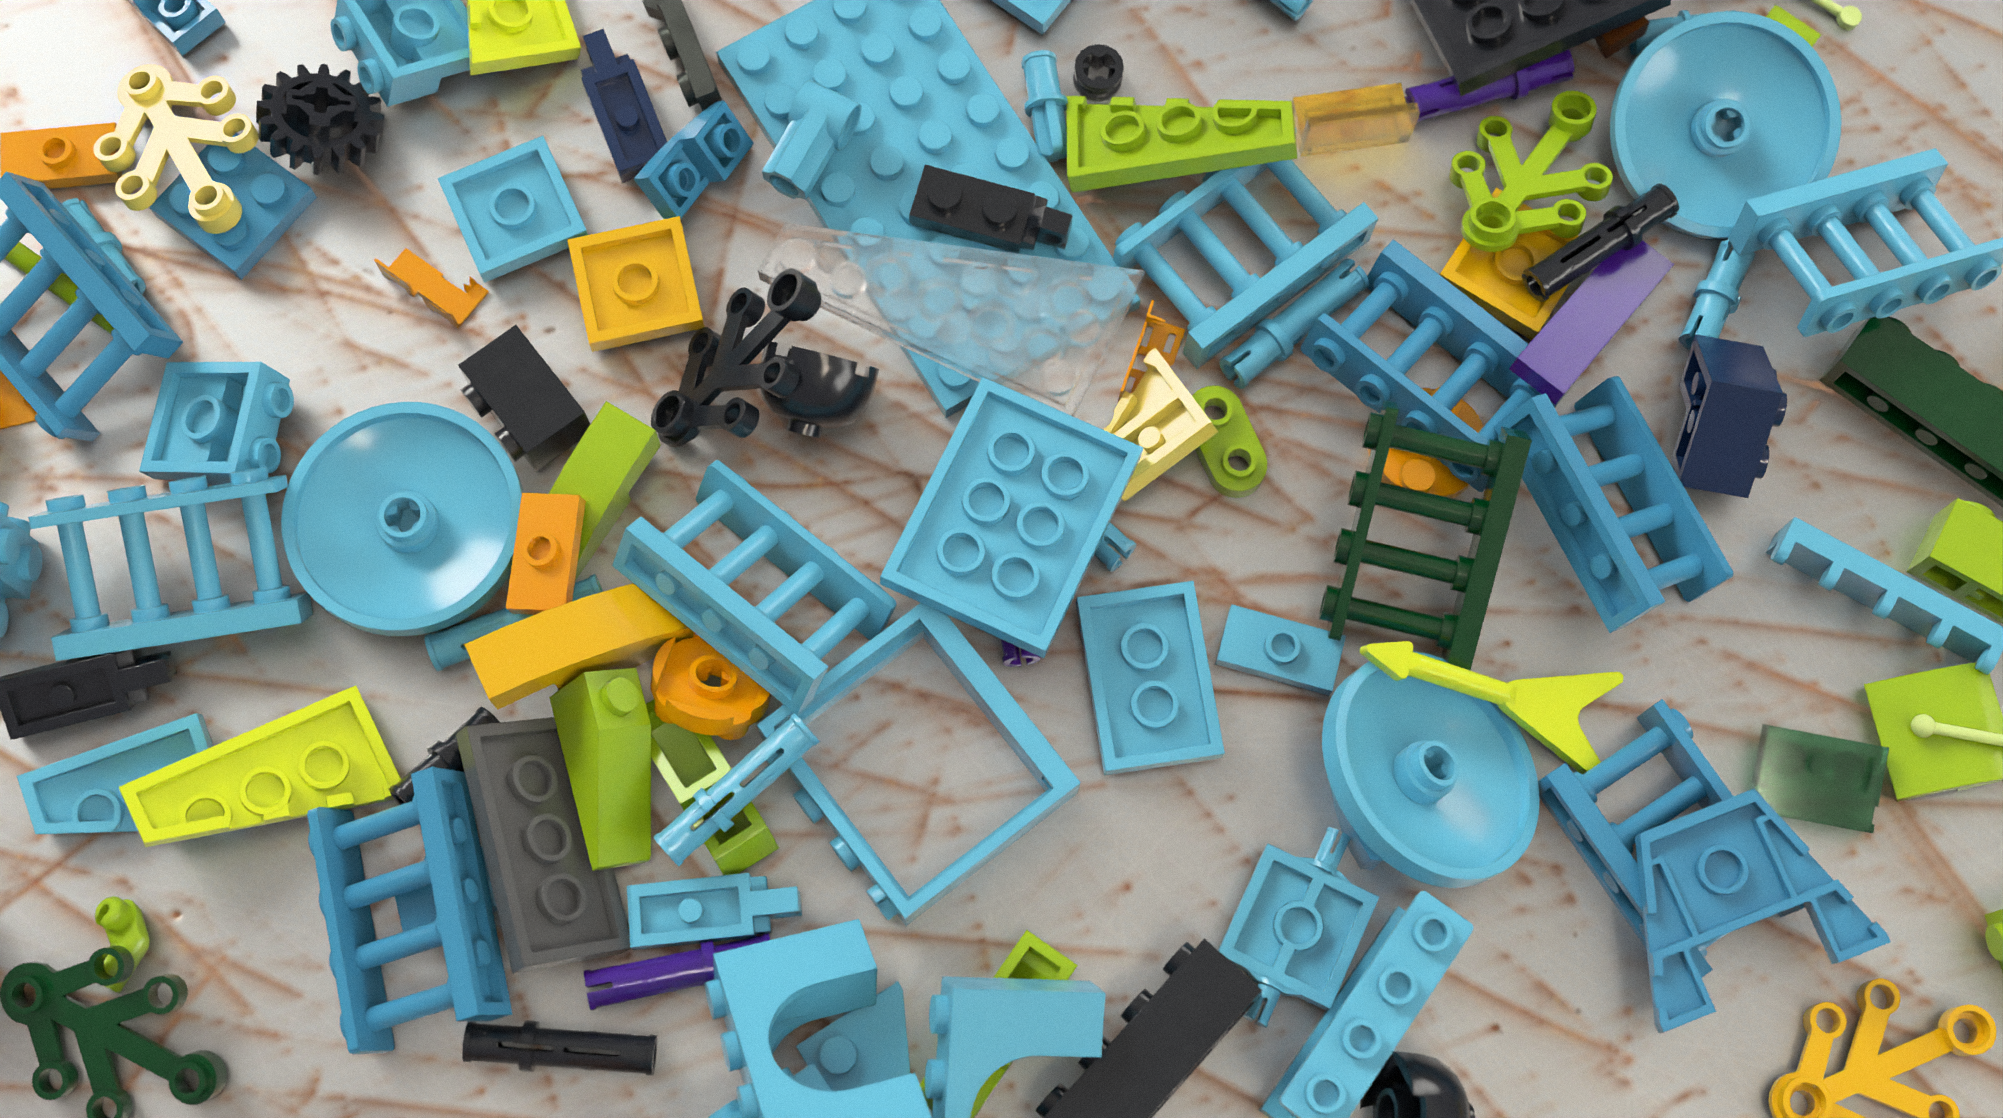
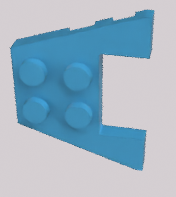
(1725, 873)

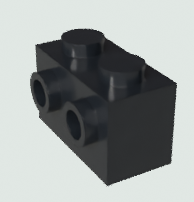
(524, 398)

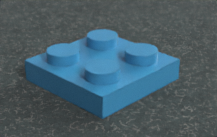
(269, 202)

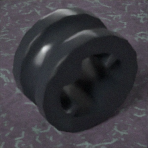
(1097, 57)

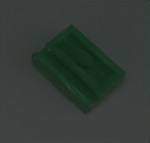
(1819, 777)

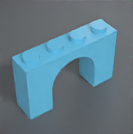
(782, 985)
(1001, 1020)

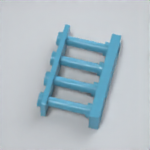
(1867, 197)
(1252, 296)
(151, 619)
(727, 620)
(1370, 1012)

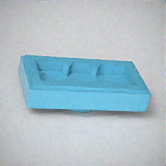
(1279, 650)

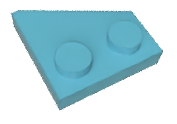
(862, 1044)

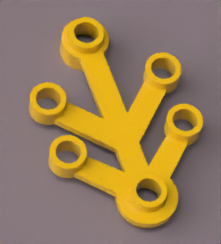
(1868, 1071)

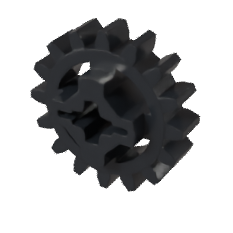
(319, 119)

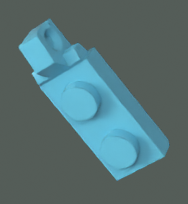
(706, 910)

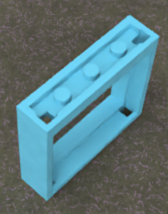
(995, 703)

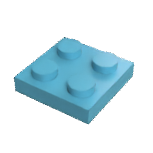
(513, 208)

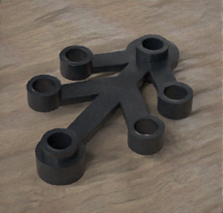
(684, 413)

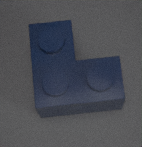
(1728, 417)

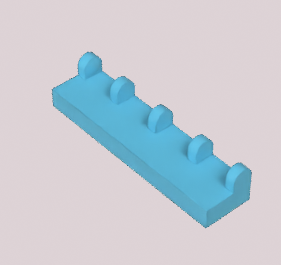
(1888, 593)

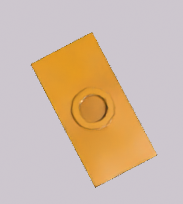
(57, 155)
(545, 552)

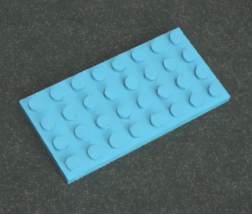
(920, 105)

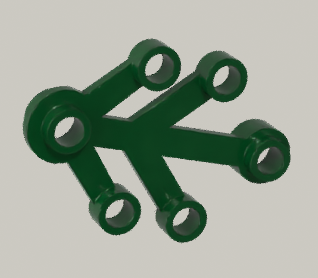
(100, 1032)

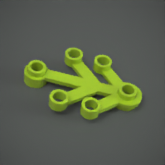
(1496, 222)

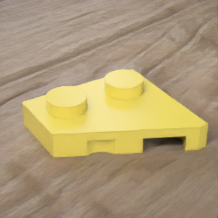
(1161, 420)

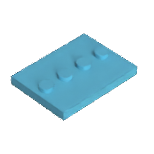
(1012, 517)

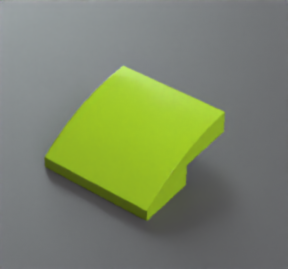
(1937, 763)

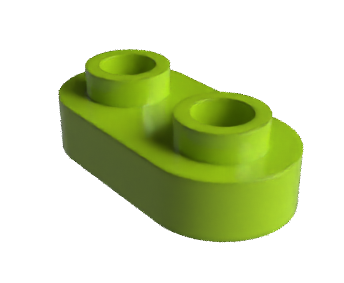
(1233, 438)

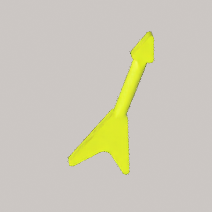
(1541, 706)

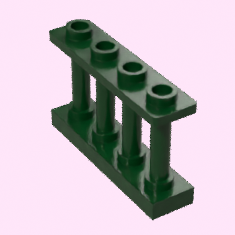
(1484, 518)

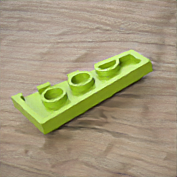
(1147, 143)

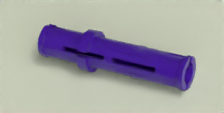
(1444, 98)
(658, 974)

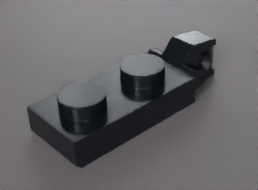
(986, 212)
(79, 690)

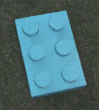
(1149, 678)

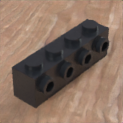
(1162, 1041)

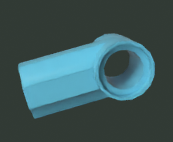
(816, 127)

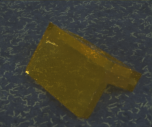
(1353, 119)

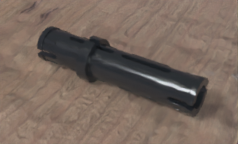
(1619, 230)
(486, 1041)

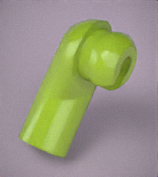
(124, 928)

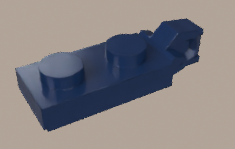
(621, 107)

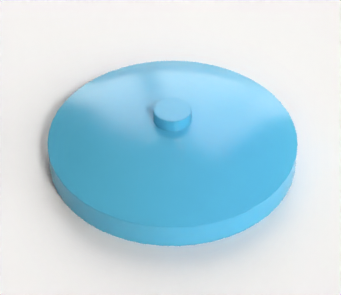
(1724, 117)
(402, 518)
(1430, 777)

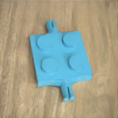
(1298, 926)

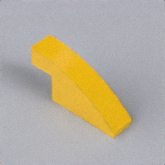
(559, 644)

